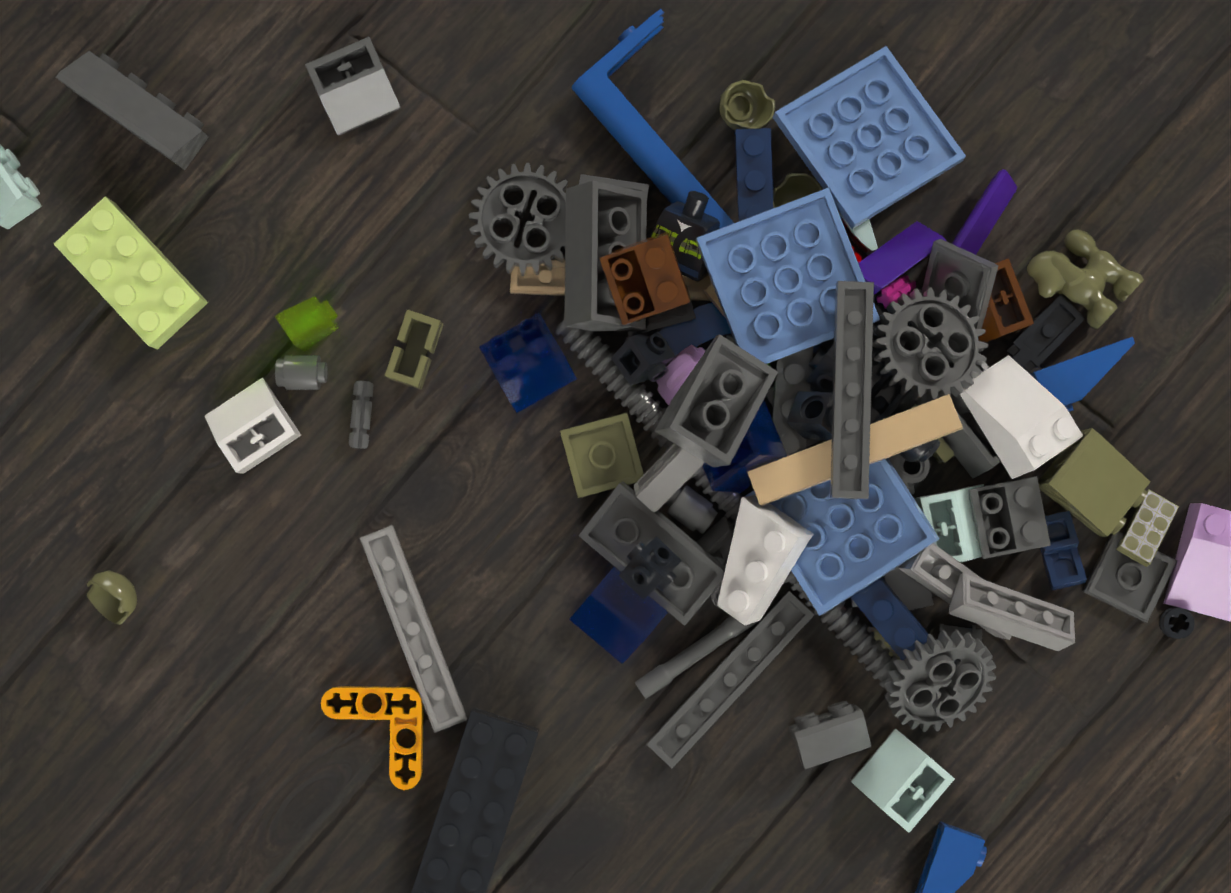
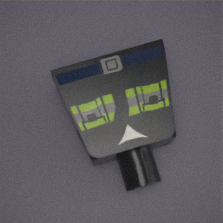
(684, 225)

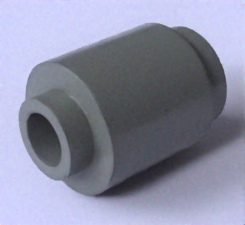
(301, 372)
(691, 509)

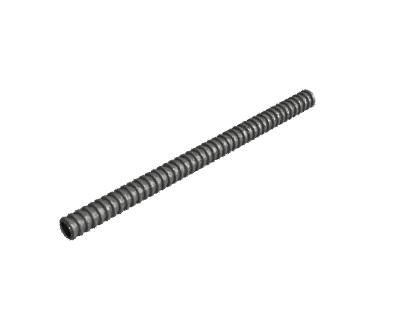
(650, 414)

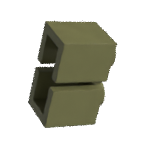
(420, 336)

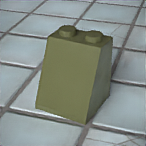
(1094, 483)

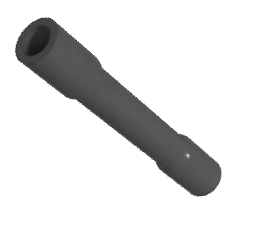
(664, 673)

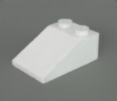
(1019, 417)

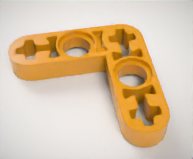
(398, 721)

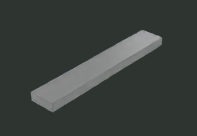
(413, 628)

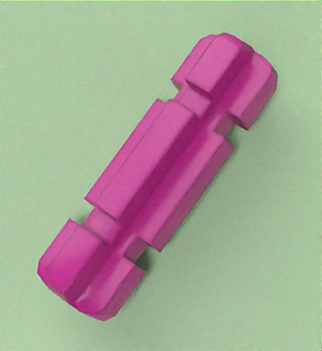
(896, 289)

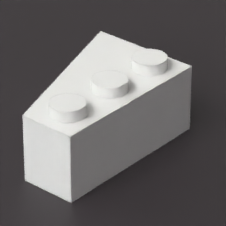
(759, 559)

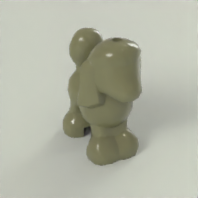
(1083, 285)

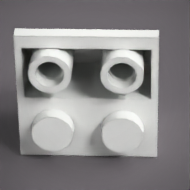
(251, 426)

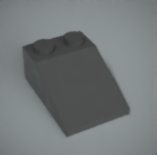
(717, 403)

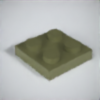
(602, 455)

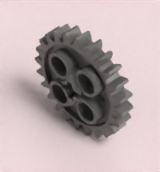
(496, 211)
(950, 324)
(940, 680)

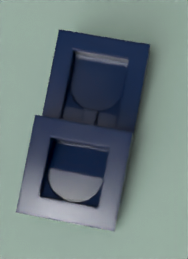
(1062, 557)

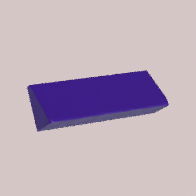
(986, 212)
(898, 255)

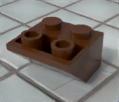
(645, 278)
(1007, 307)

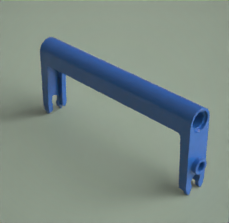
(631, 128)

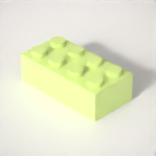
(130, 273)

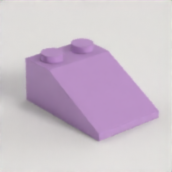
(1203, 563)

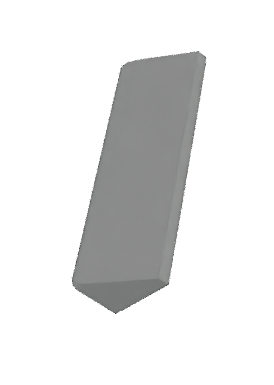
(666, 477)
(940, 575)
(1012, 613)

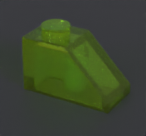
(308, 322)

